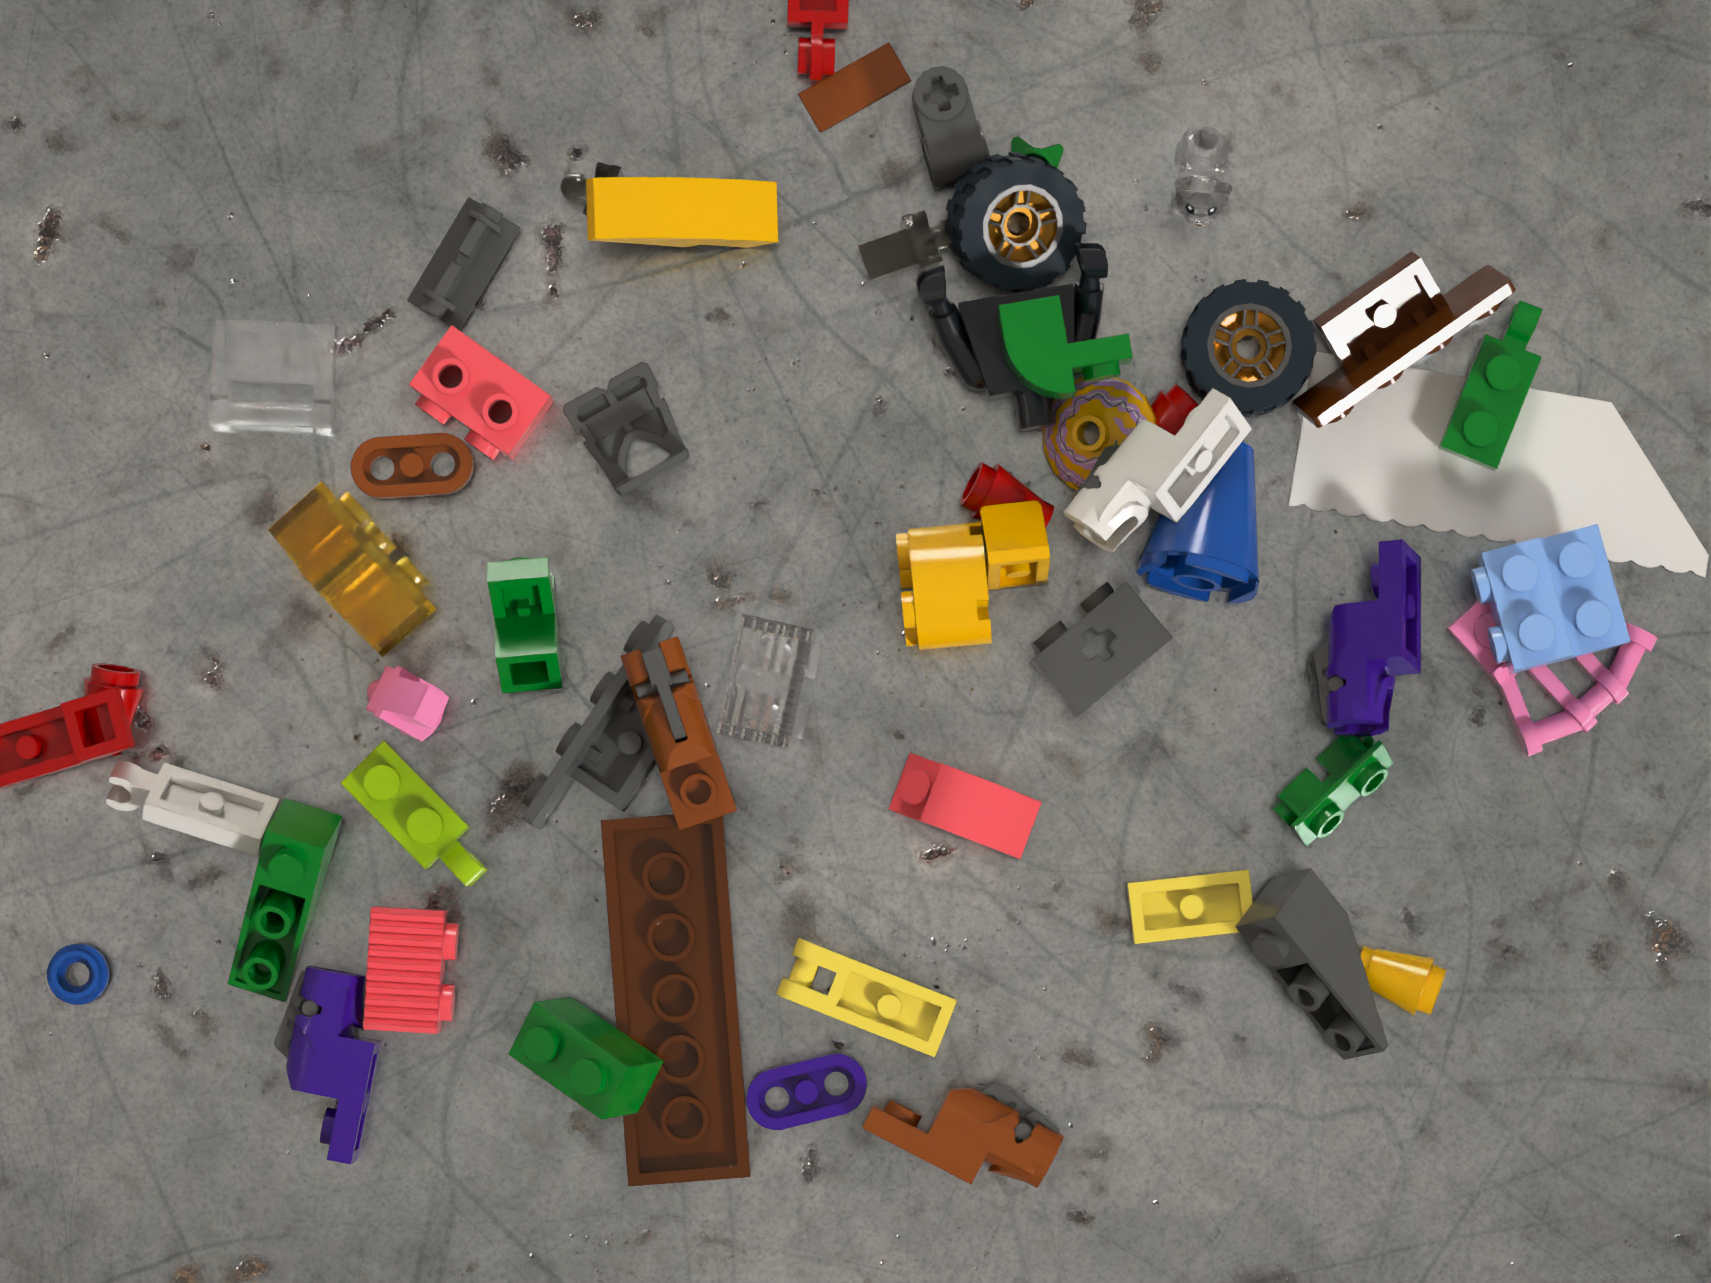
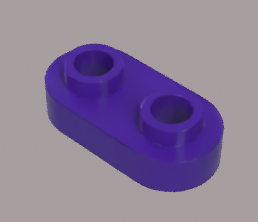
(806, 1090)

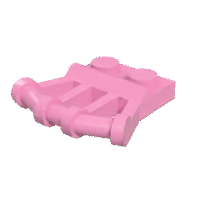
(1576, 714)

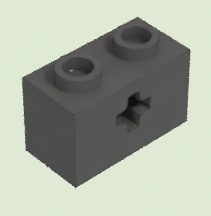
(1135, 639)

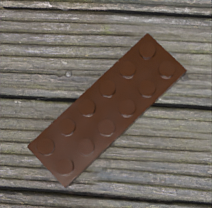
(677, 996)

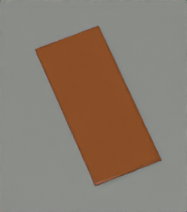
(854, 87)

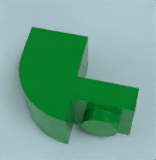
(1039, 351)
(525, 624)

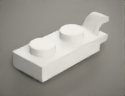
(194, 804)

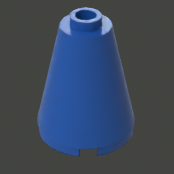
(1213, 541)

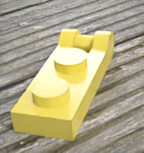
(869, 998)

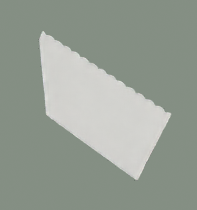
(1560, 472)

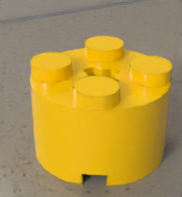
(948, 586)

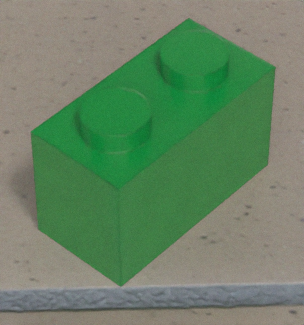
(585, 1057)

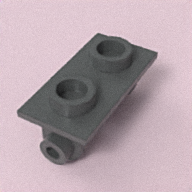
(464, 263)

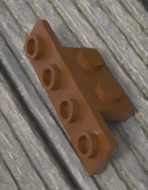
(1390, 327)

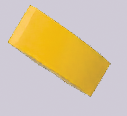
(682, 211)

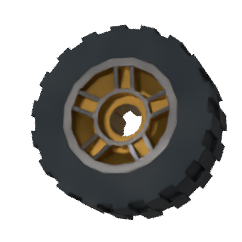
(1048, 222)
(1275, 326)

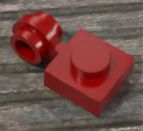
(817, 53)

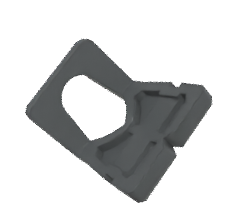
(619, 414)

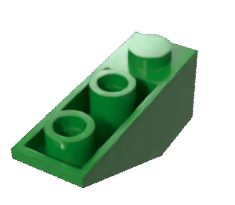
(284, 898)

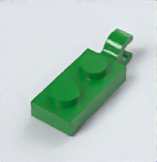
(1494, 391)

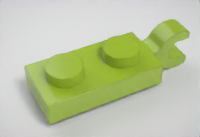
(413, 812)

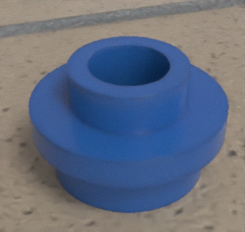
(59, 978)

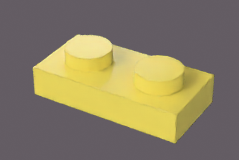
(1188, 906)

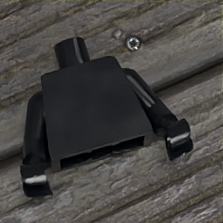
(973, 337)

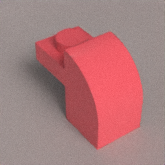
(965, 805)

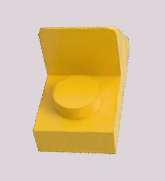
(1015, 545)

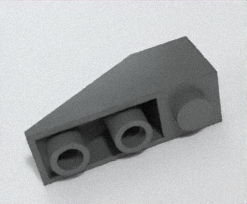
(1314, 954)

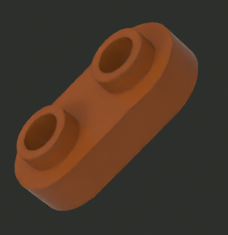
(413, 465)

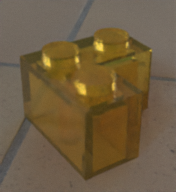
(354, 566)

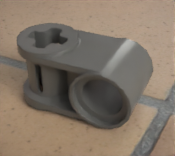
(948, 138)

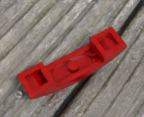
(64, 737)

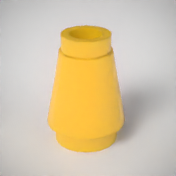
(1403, 978)

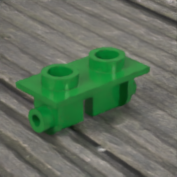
(1318, 807)

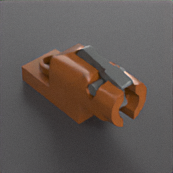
(678, 733)
(972, 1130)

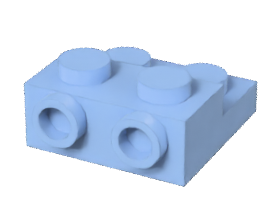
(1550, 599)

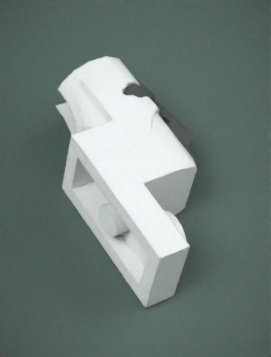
(1156, 472)

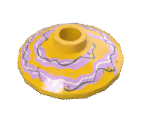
(1109, 403)

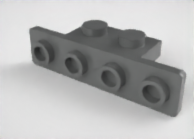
(611, 746)

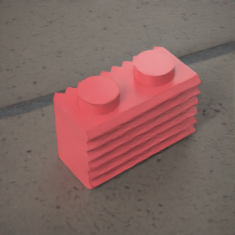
(408, 970)

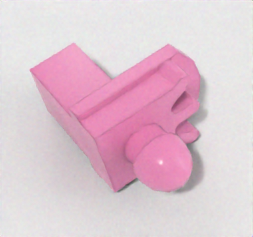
(406, 702)

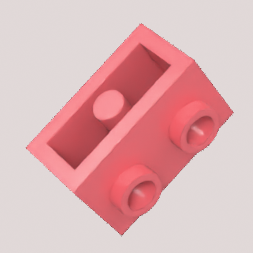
(481, 394)

